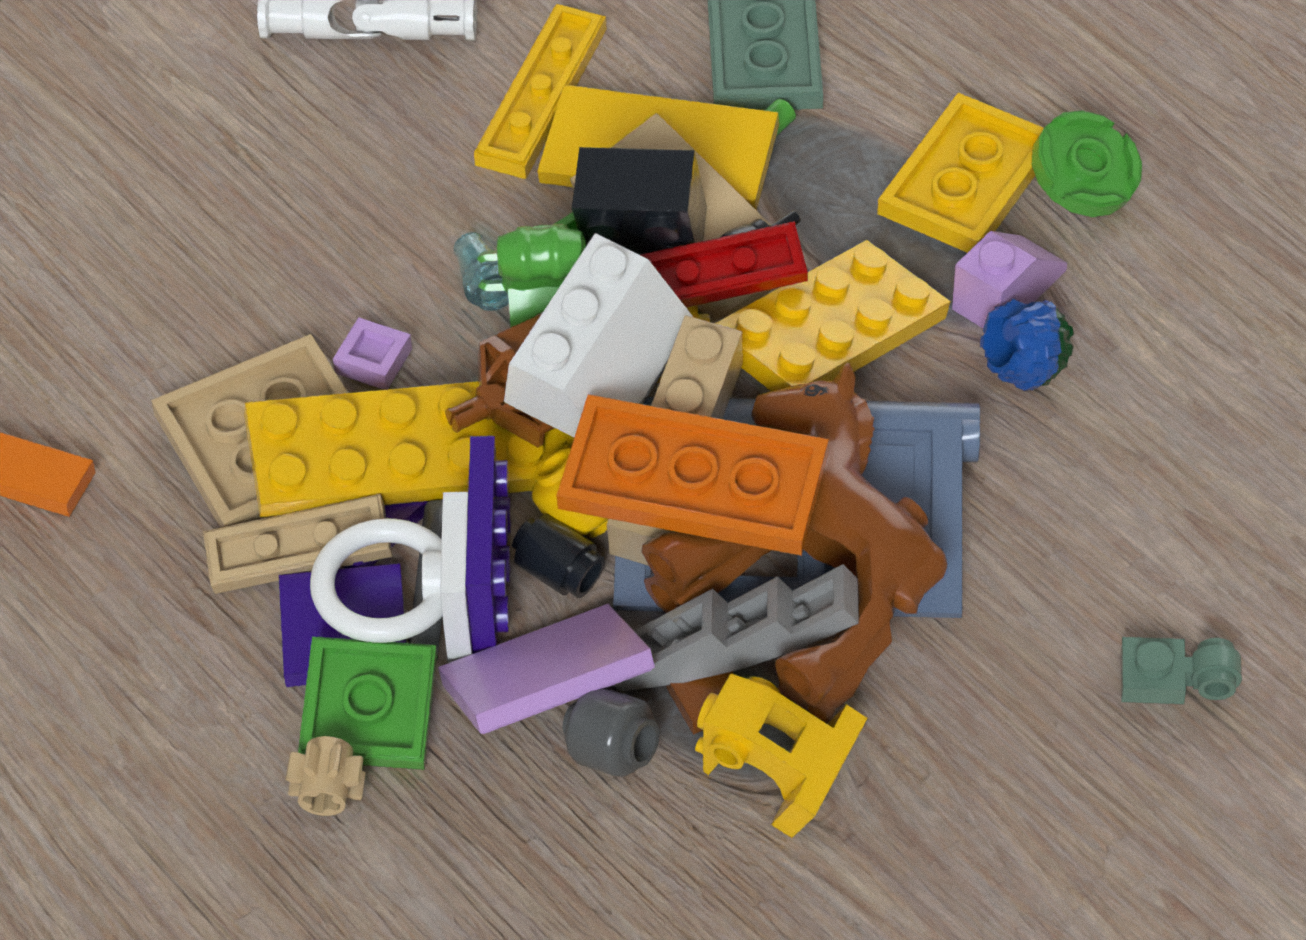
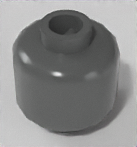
(610, 732)

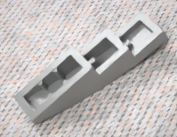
(765, 623)

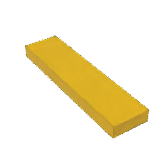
(529, 106)

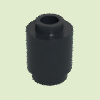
(557, 556)

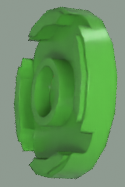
(1086, 164)

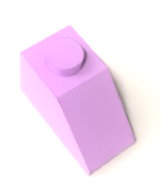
(1002, 270)

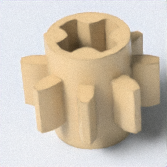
(325, 776)

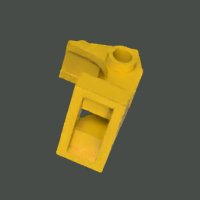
(805, 773)

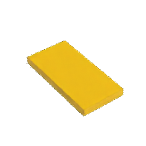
(728, 138)

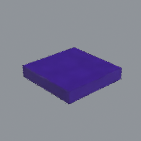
(364, 590)

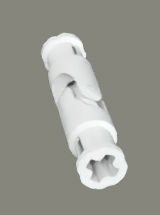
(394, 17)

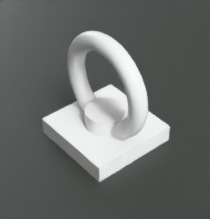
(441, 579)

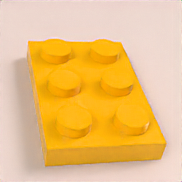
(963, 174)

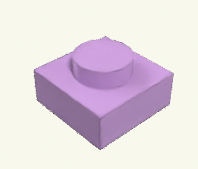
(372, 353)

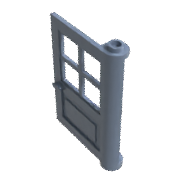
(912, 455)

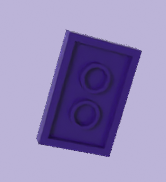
(487, 544)

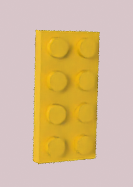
(841, 315)

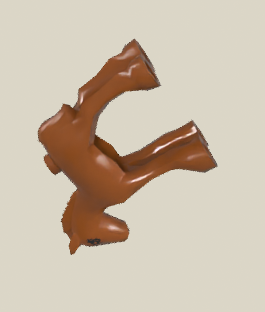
(849, 526)

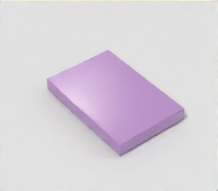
(545, 668)

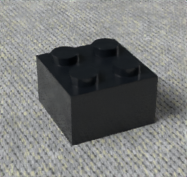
(639, 197)

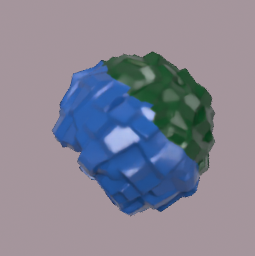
(1027, 343)

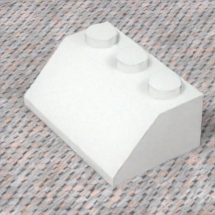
(597, 337)

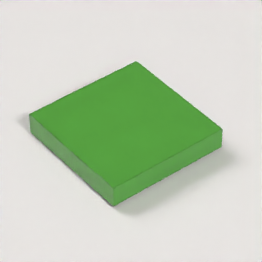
(371, 699)

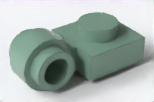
(1159, 671)

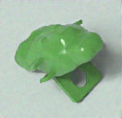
(532, 266)

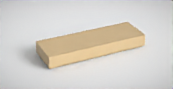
(286, 543)

